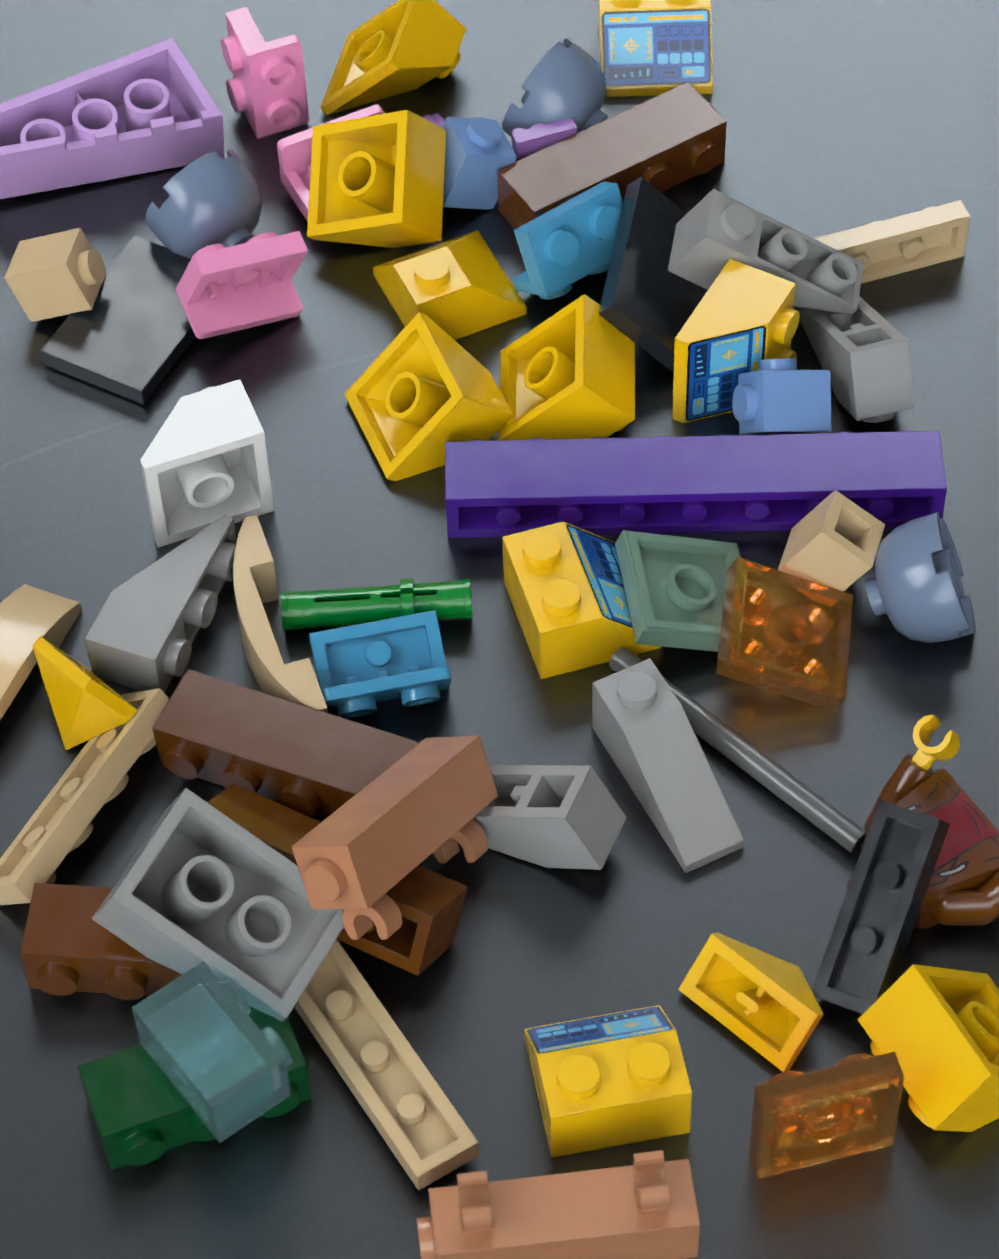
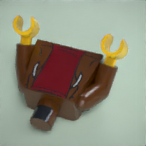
(967, 870)

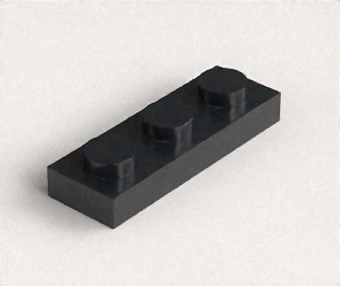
(880, 907)

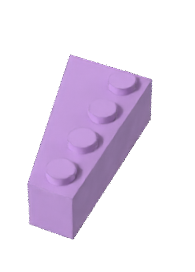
(108, 124)

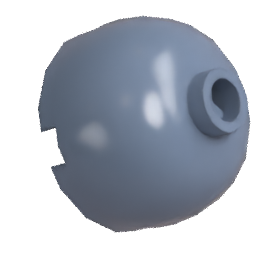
(559, 88)
(207, 205)
(921, 582)

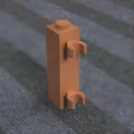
(392, 827)
(574, 1215)

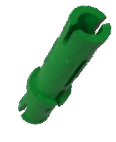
(368, 604)

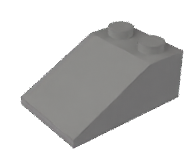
(224, 899)

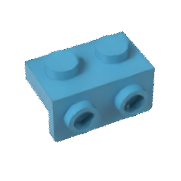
(569, 242)
(380, 664)

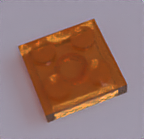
(785, 634)
(825, 1113)

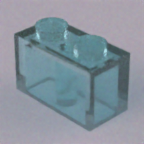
(214, 1050)

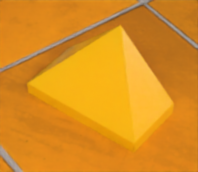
(79, 698)
(754, 997)

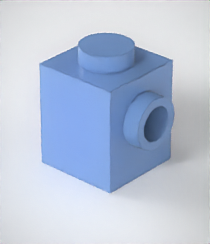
(472, 158)
(783, 399)

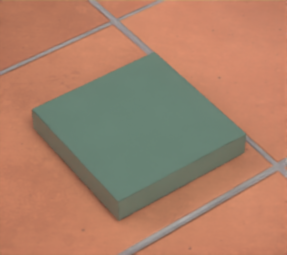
(675, 588)

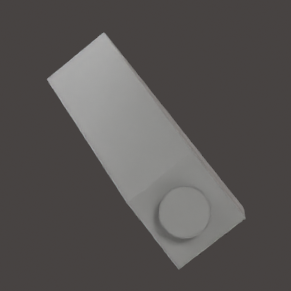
(864, 359)
(664, 764)
(551, 816)

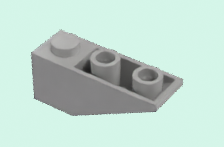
(728, 229)
(154, 616)

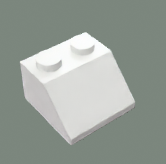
(207, 464)

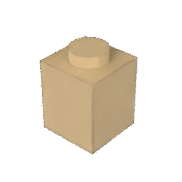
(56, 274)
(833, 543)

